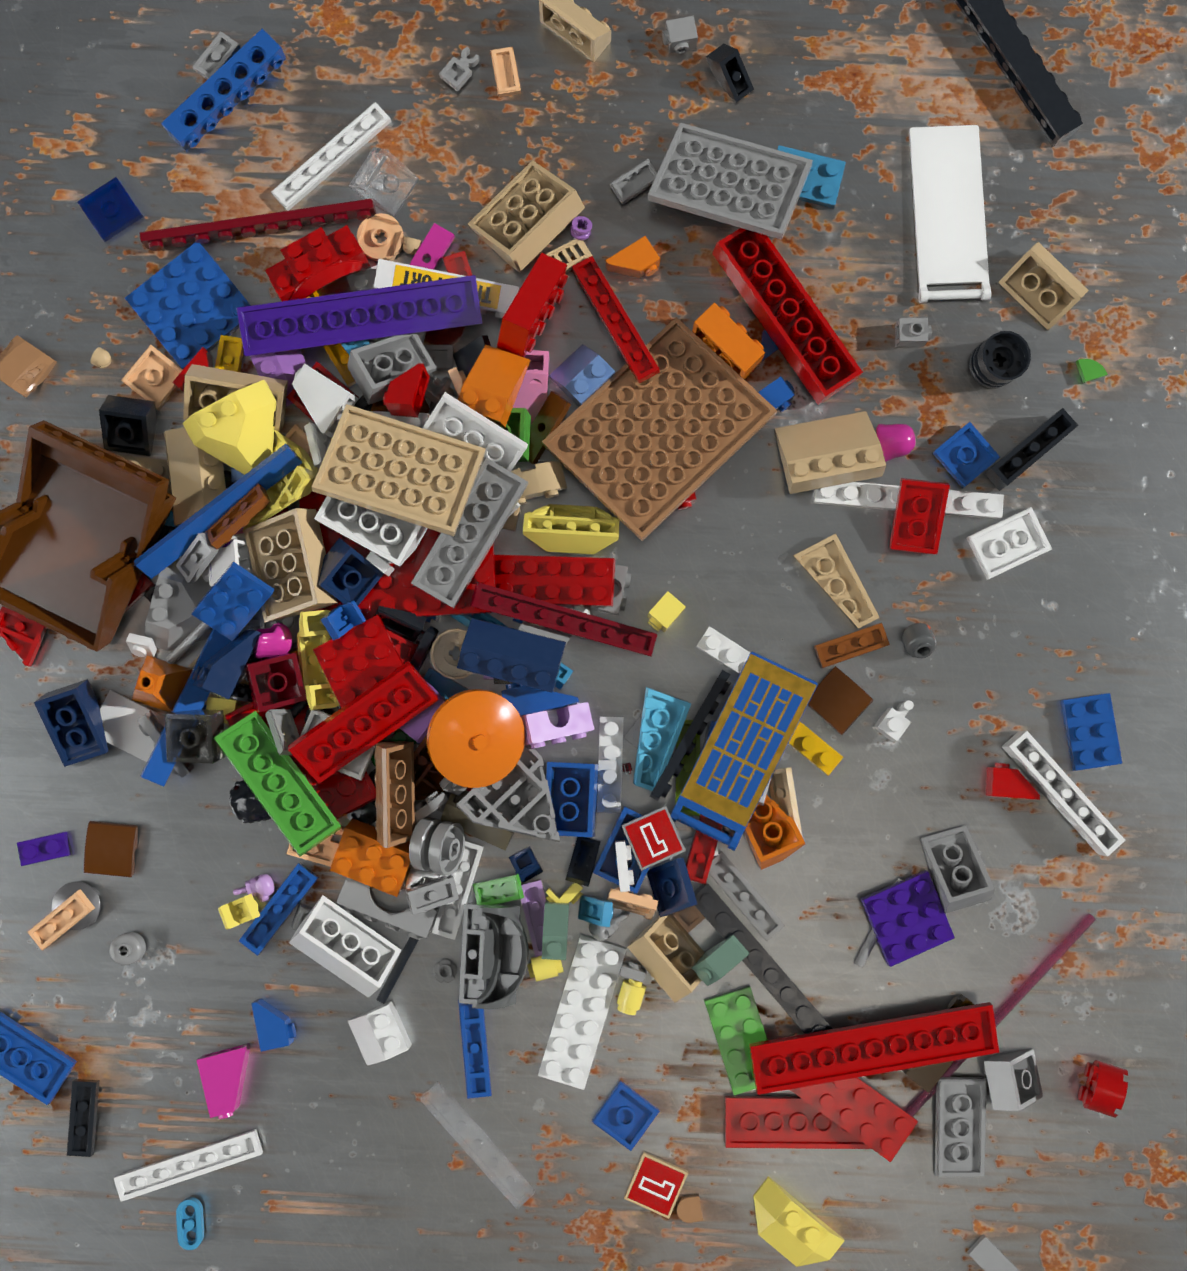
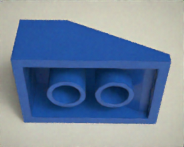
(532, 700)

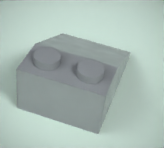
(385, 360)
(957, 869)

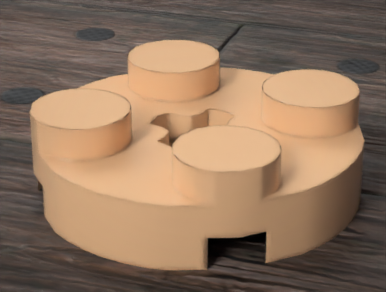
(374, 226)

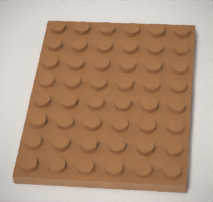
(660, 438)

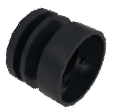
(1008, 350)

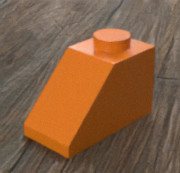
(635, 260)

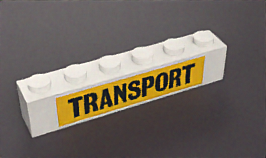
(492, 295)

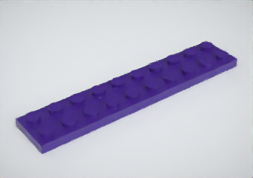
(359, 315)

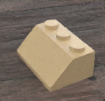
(576, 26)
(1043, 286)
(668, 956)

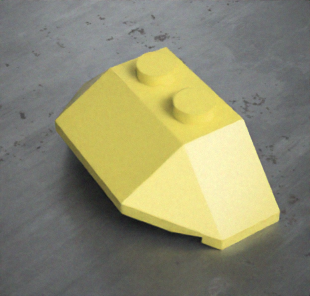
(571, 528)
(792, 1227)

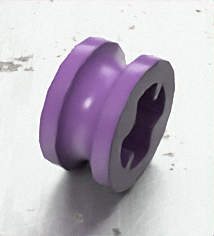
(580, 234)

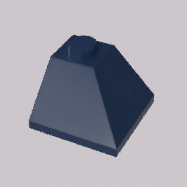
(347, 573)

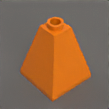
(160, 683)

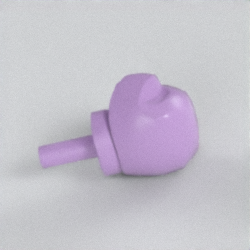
(260, 886)

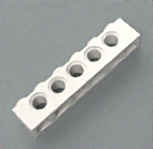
(1063, 793)

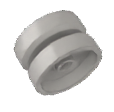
(437, 846)

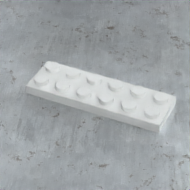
(582, 1012)

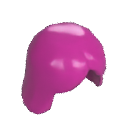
(895, 440)
(273, 641)

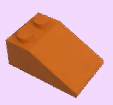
(494, 384)

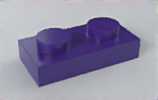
(43, 848)

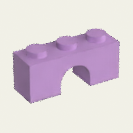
(572, 721)

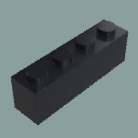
(1031, 449)

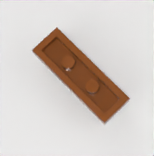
(238, 516)
(851, 645)

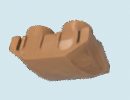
(24, 366)

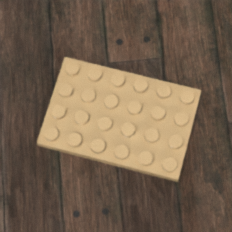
(399, 470)

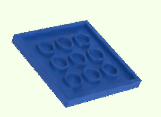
(188, 304)

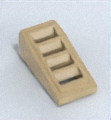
(571, 247)

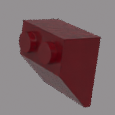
(275, 681)

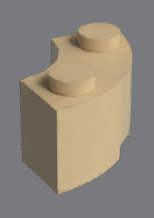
(543, 480)

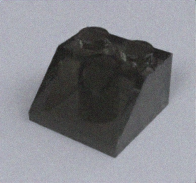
(192, 736)

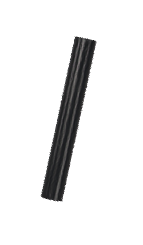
(397, 970)

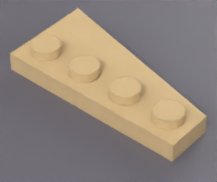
(837, 577)

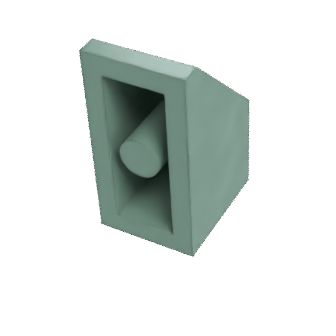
(555, 931)
(720, 960)

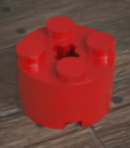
(1104, 1088)

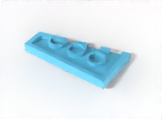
(659, 731)

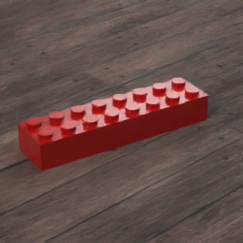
(787, 313)

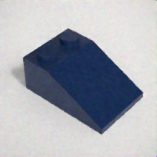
(224, 668)
(73, 722)

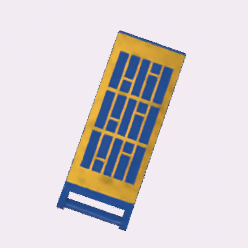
(744, 747)

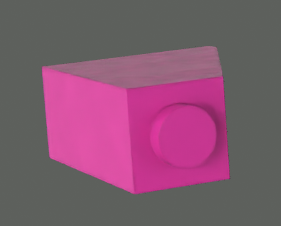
(223, 1079)

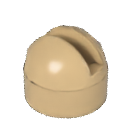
(411, 245)
(101, 358)

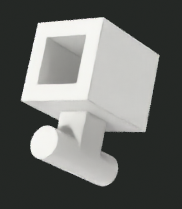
(893, 722)

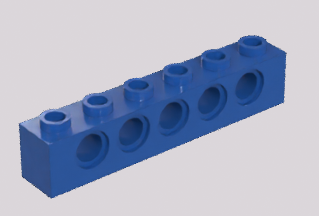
(226, 77)

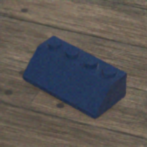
(511, 655)

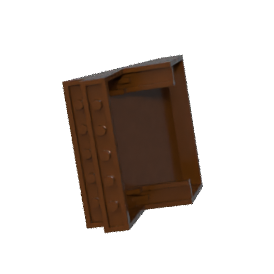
(77, 534)

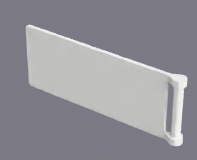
(949, 211)

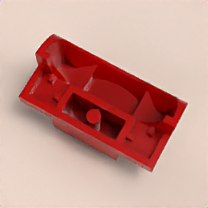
(316, 262)

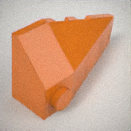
(772, 834)

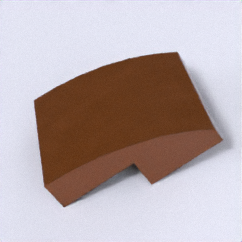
(839, 700)
(110, 849)

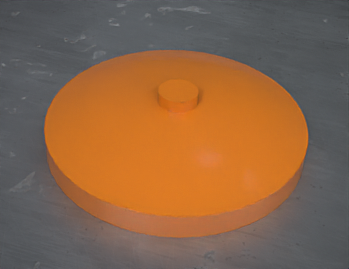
(475, 738)

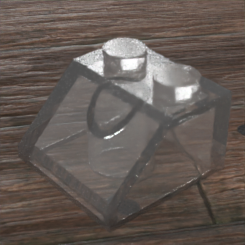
(384, 181)

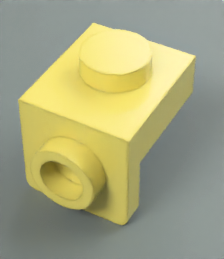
(571, 895)
(239, 911)

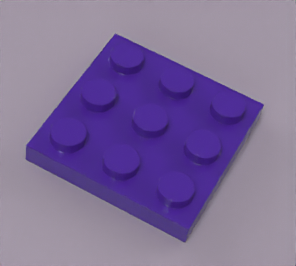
(907, 918)

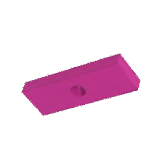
(433, 247)

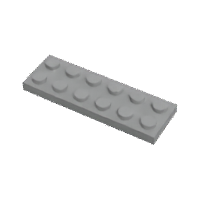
(458, 557)

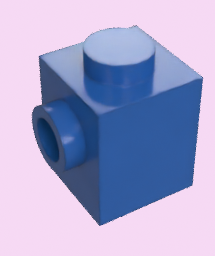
(779, 394)

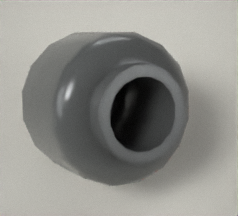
(919, 640)

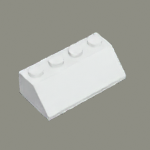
(378, 532)
(345, 946)

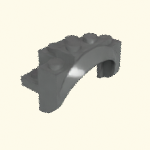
(493, 954)

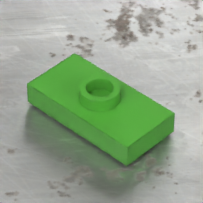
(498, 890)

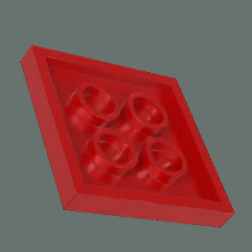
(358, 659)

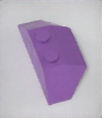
(280, 366)

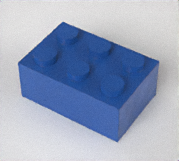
(573, 797)
(607, 863)

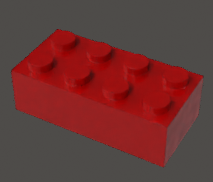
(532, 306)

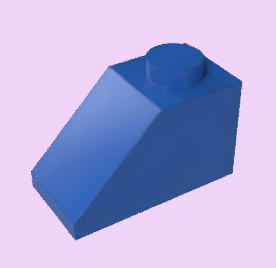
(272, 1026)

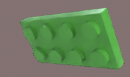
(735, 1027)

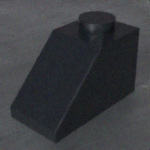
(730, 71)

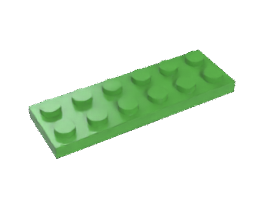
(277, 784)

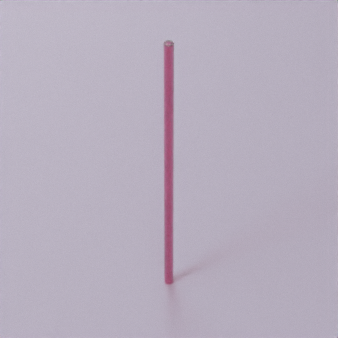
(1018, 995)

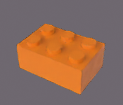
(729, 340)
(366, 861)

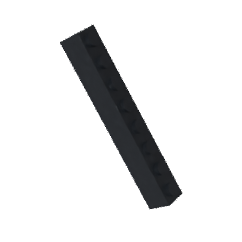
(1022, 68)
(760, 962)

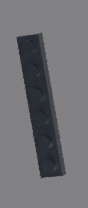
(686, 745)

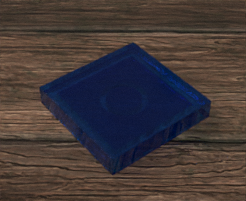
(110, 209)

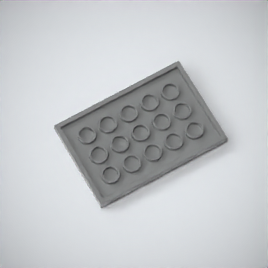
(730, 180)

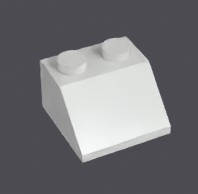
(380, 1033)

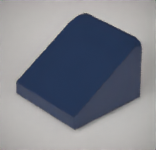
(526, 864)

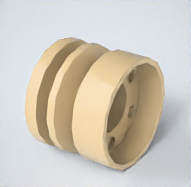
(440, 655)

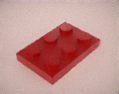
(919, 516)

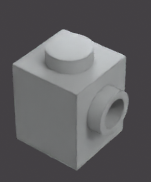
(680, 34)
(912, 332)

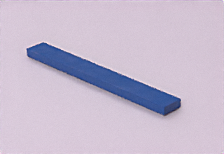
(179, 540)
(191, 698)

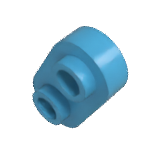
(190, 1222)

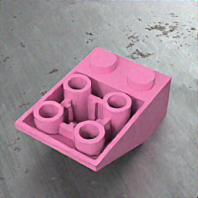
(535, 383)

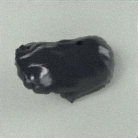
(246, 805)

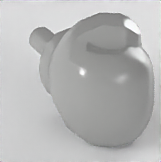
(603, 933)

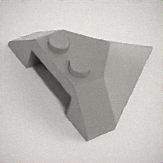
(171, 608)
(516, 802)

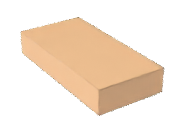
(505, 72)

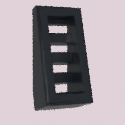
(401, 622)

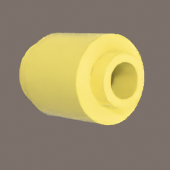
(544, 968)
(630, 996)

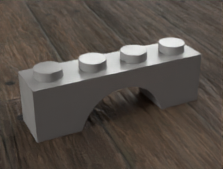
(361, 898)

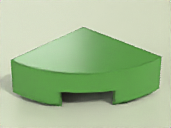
(1090, 370)

